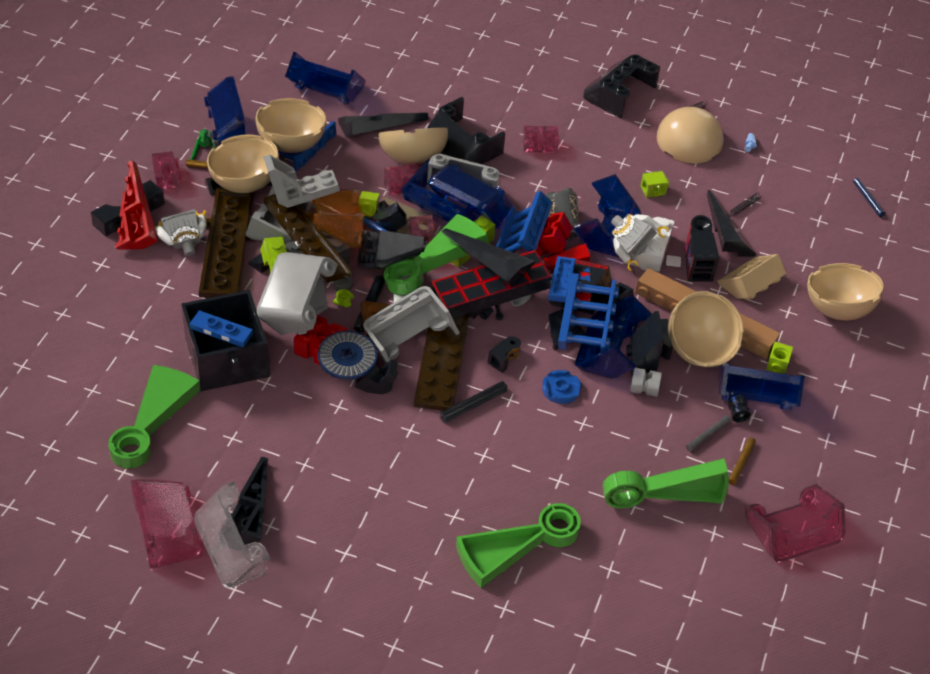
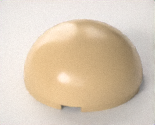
(291, 124)
(690, 135)
(413, 147)
(240, 163)
(844, 291)
(705, 329)

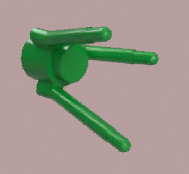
(205, 140)

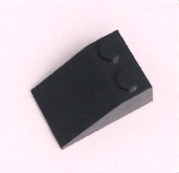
(646, 344)

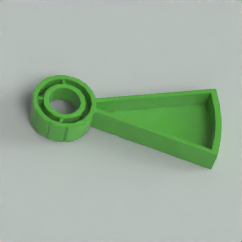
(436, 254)
(163, 397)
(696, 483)
(492, 552)

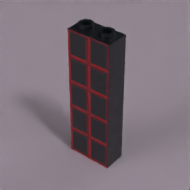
(482, 289)

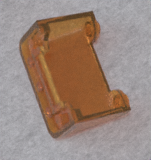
(340, 216)

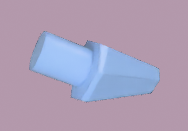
(750, 143)

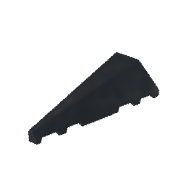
(250, 507)

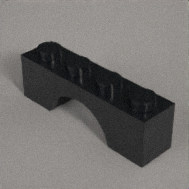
(108, 218)

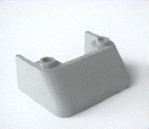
(406, 319)

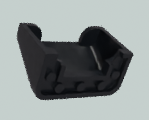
(388, 248)

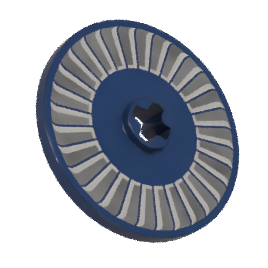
(342, 343)

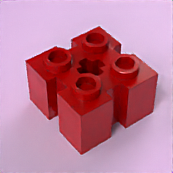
(554, 234)
(307, 344)

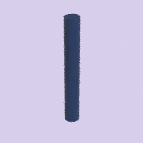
(868, 197)

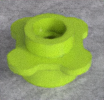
(343, 298)

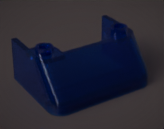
(324, 79)
(226, 110)
(415, 193)
(472, 193)
(614, 201)
(612, 361)
(761, 386)

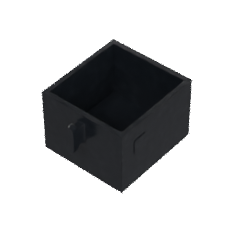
(221, 362)

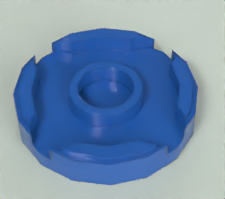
(561, 387)

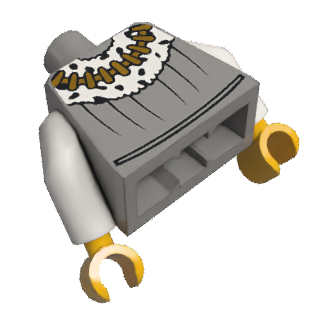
(182, 230)
(633, 235)

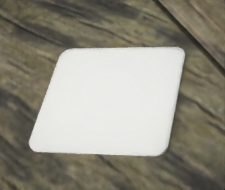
(673, 261)

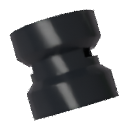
(739, 409)

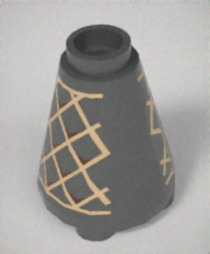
(566, 202)

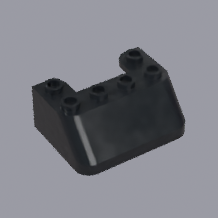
(607, 89)

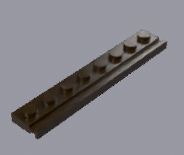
(306, 235)

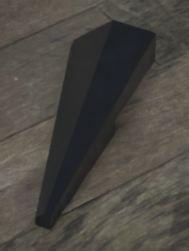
(361, 124)
(729, 234)
(502, 263)

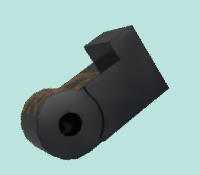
(504, 352)

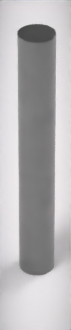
(708, 433)

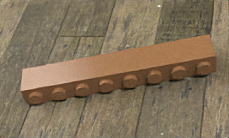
(669, 293)

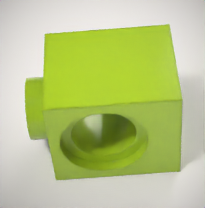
(654, 184)
(368, 203)
(779, 358)

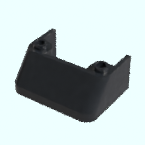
(474, 148)

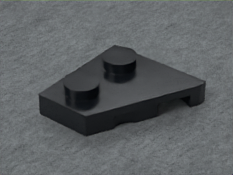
(555, 322)

